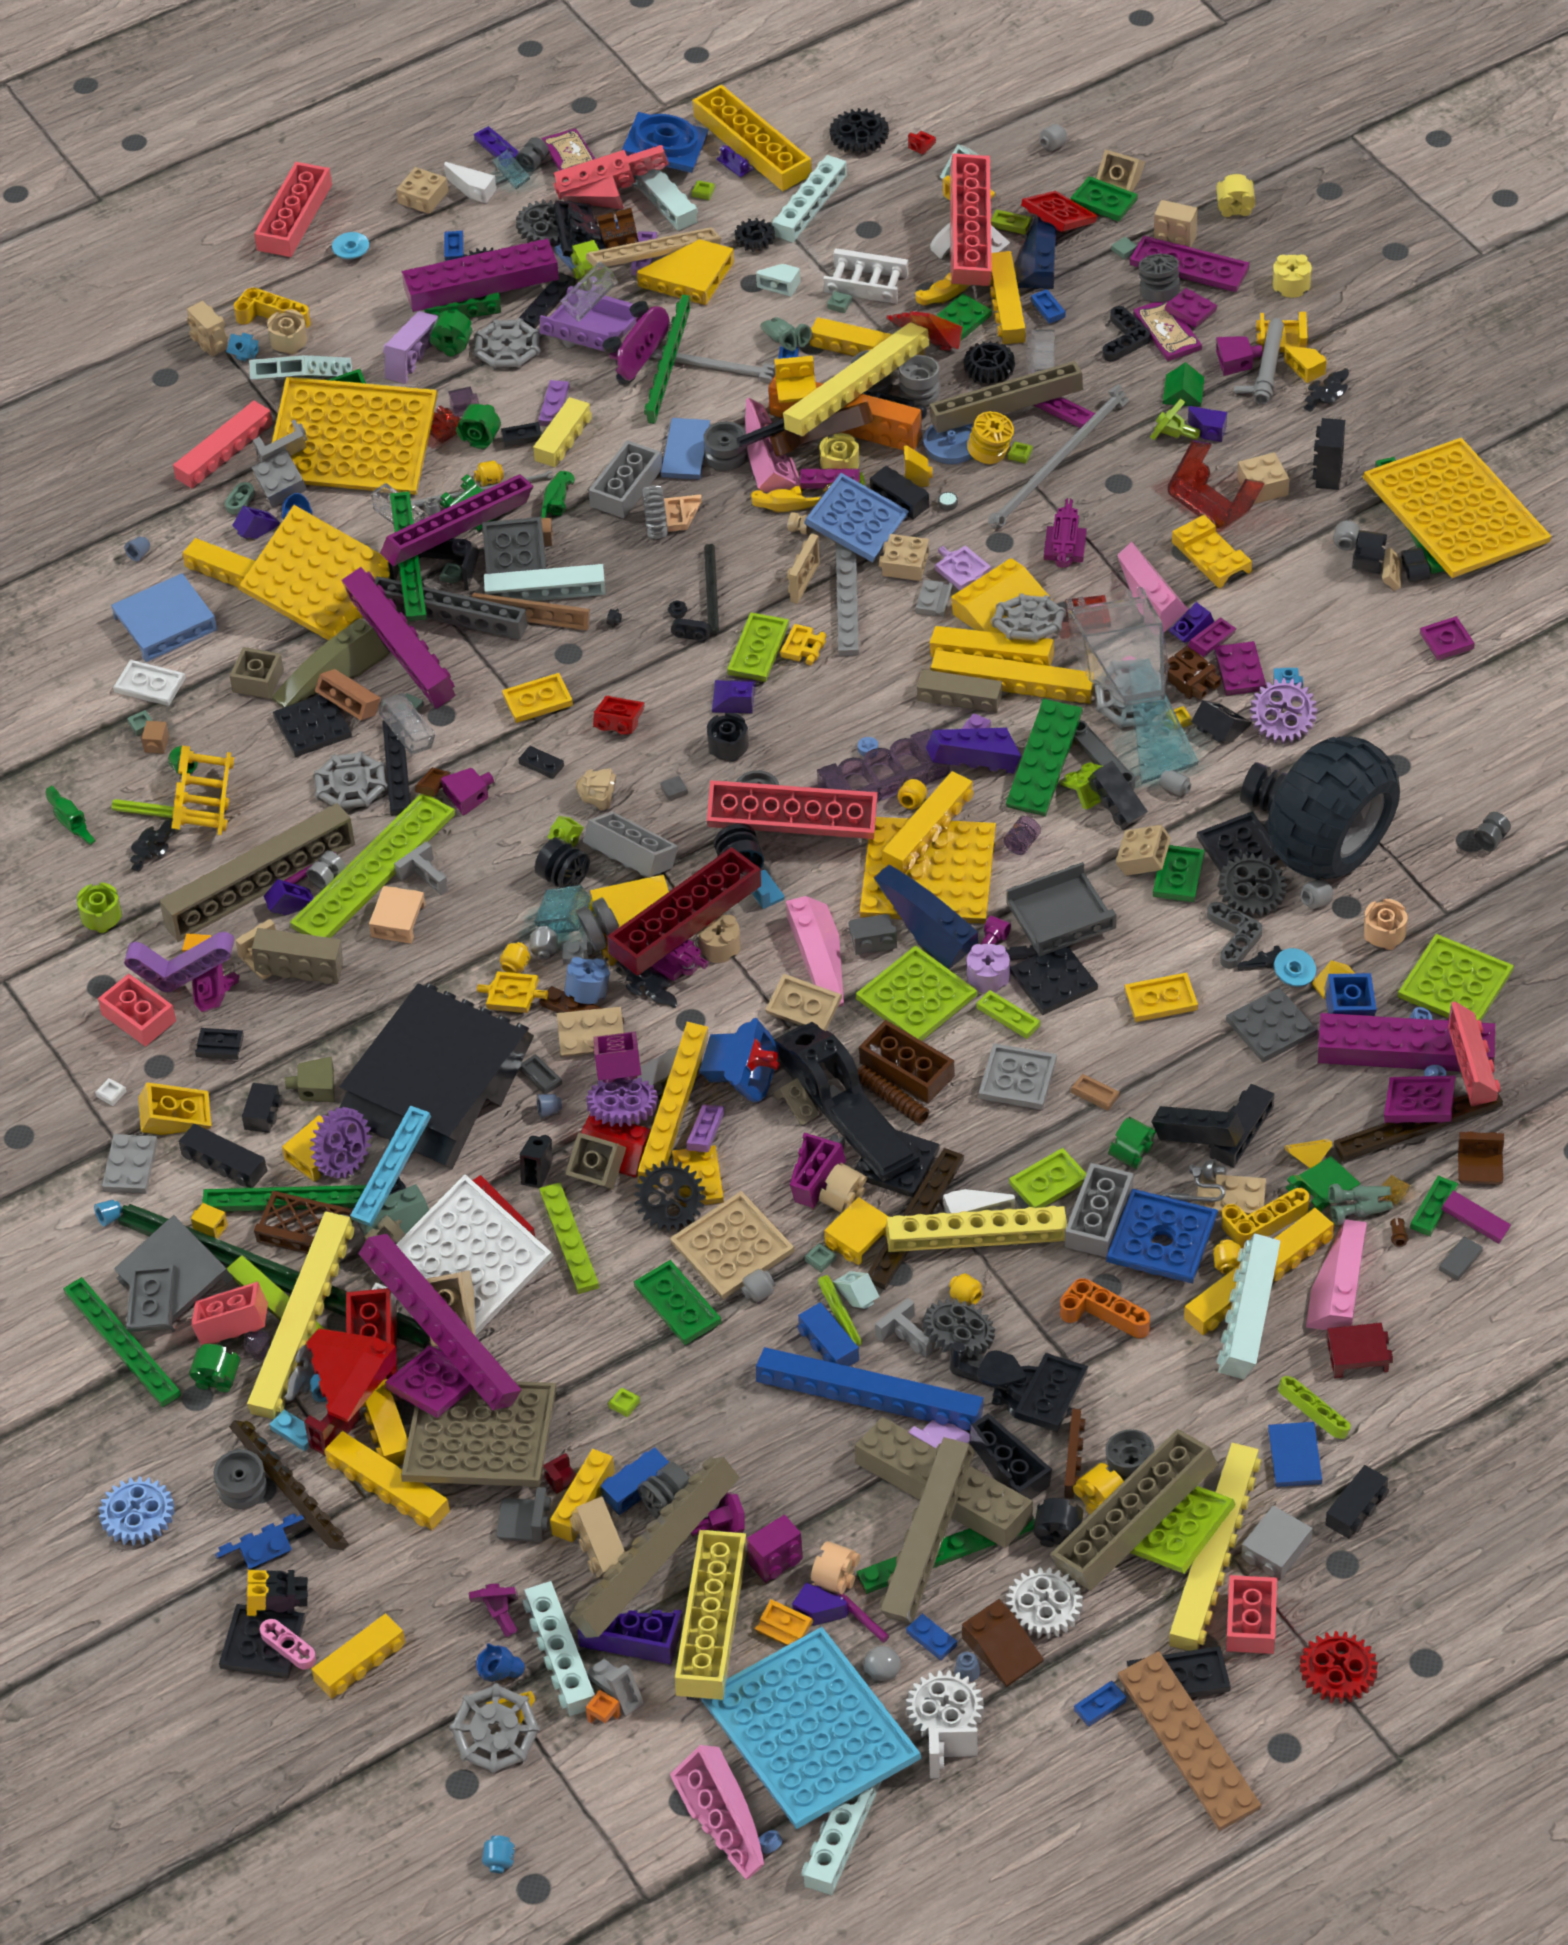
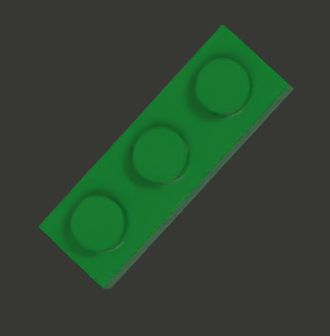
(1430, 1210)

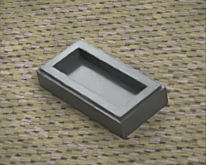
(540, 1074)
(1460, 1258)

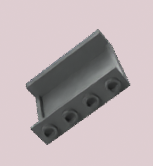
(1059, 909)
(175, 1244)

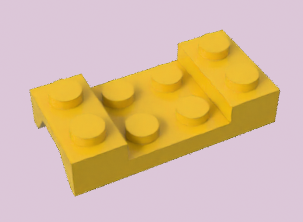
(1209, 551)

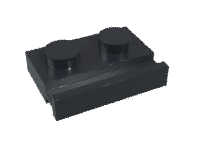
(219, 1043)

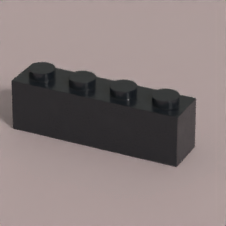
(1252, 1111)
(1198, 1126)
(222, 1156)

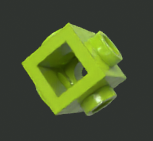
(566, 829)

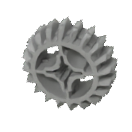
(655, 512)

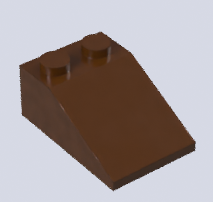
(1001, 1643)

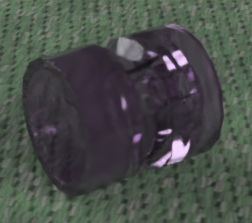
(1022, 835)

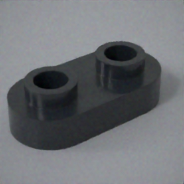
(690, 629)

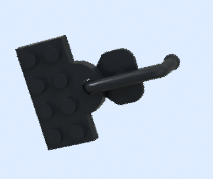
(1042, 1391)

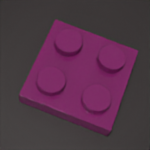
(1190, 307)
(1447, 638)

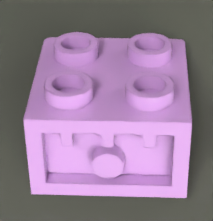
(934, 1433)

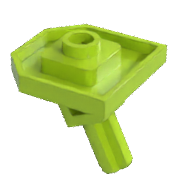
(1174, 425)

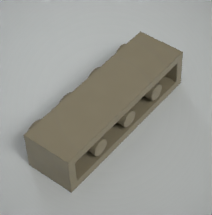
(959, 691)

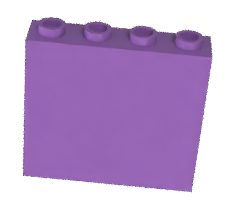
(605, 320)

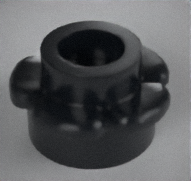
(677, 609)
(614, 617)

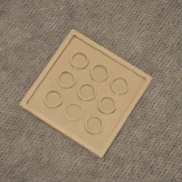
(731, 1244)

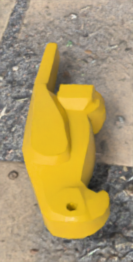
(940, 292)
(783, 500)

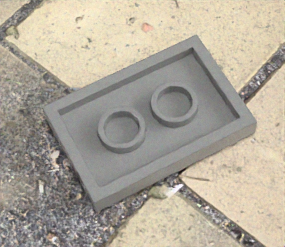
(129, 1163)

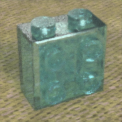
(560, 908)

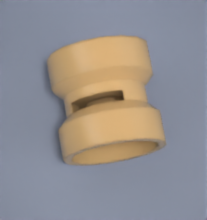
(796, 523)

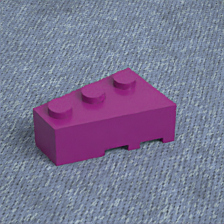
(814, 1165)

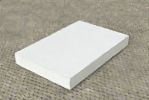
(149, 682)

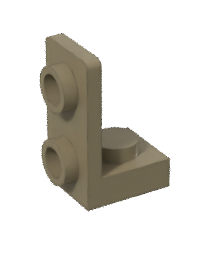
(798, 1101)

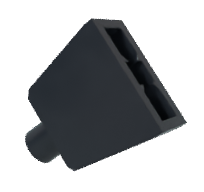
(539, 1152)

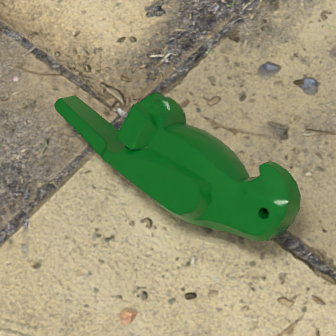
(556, 494)
(68, 815)

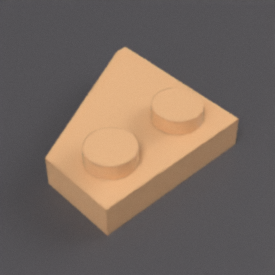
(681, 511)

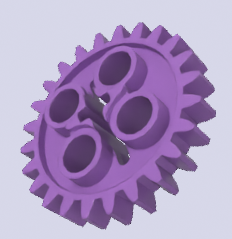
(622, 1101)
(340, 1142)

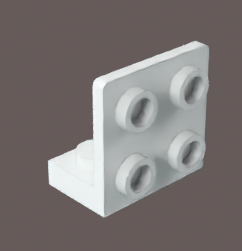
(950, 1743)

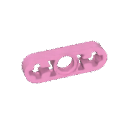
(289, 1653)

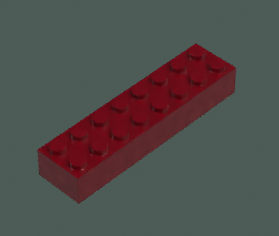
(684, 911)

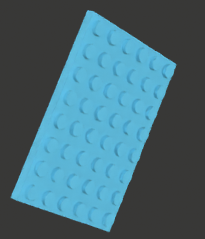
(811, 1727)

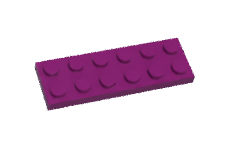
(1195, 263)

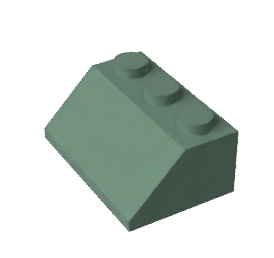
(405, 1205)

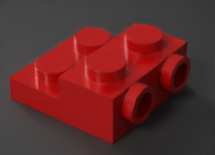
(618, 715)

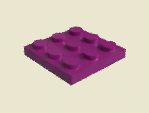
(1420, 1099)
(429, 1382)

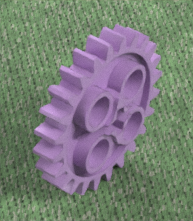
(1288, 694)

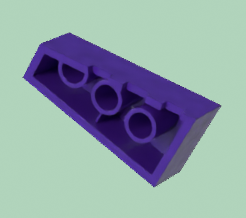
(975, 748)
(640, 1635)

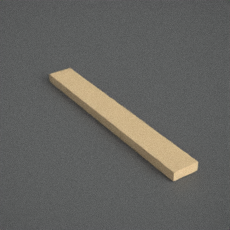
(650, 248)

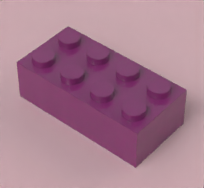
(617, 1056)

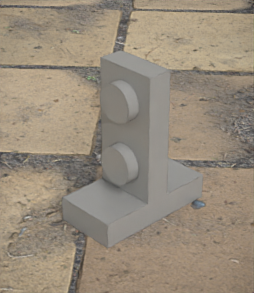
(419, 862)
(898, 1322)
(618, 1684)

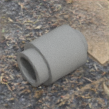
(1175, 782)

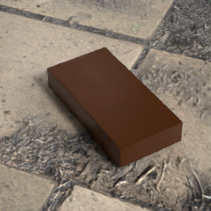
(431, 782)

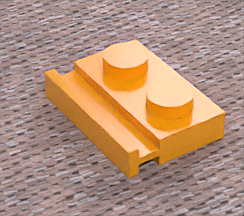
(783, 1623)

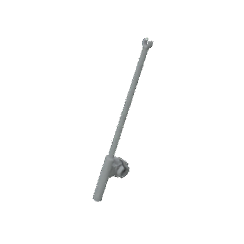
(432, 504)

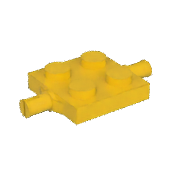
(512, 992)

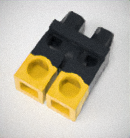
(275, 1591)

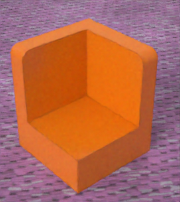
(602, 1707)

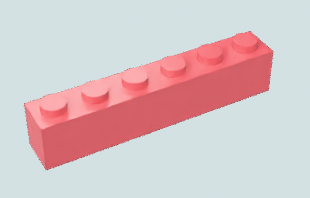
(222, 444)

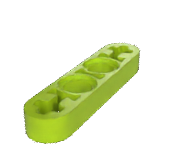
(1314, 1407)

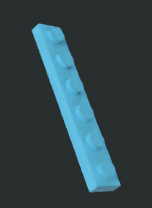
(390, 1166)

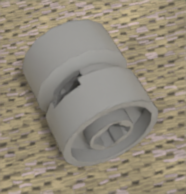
(325, 870)

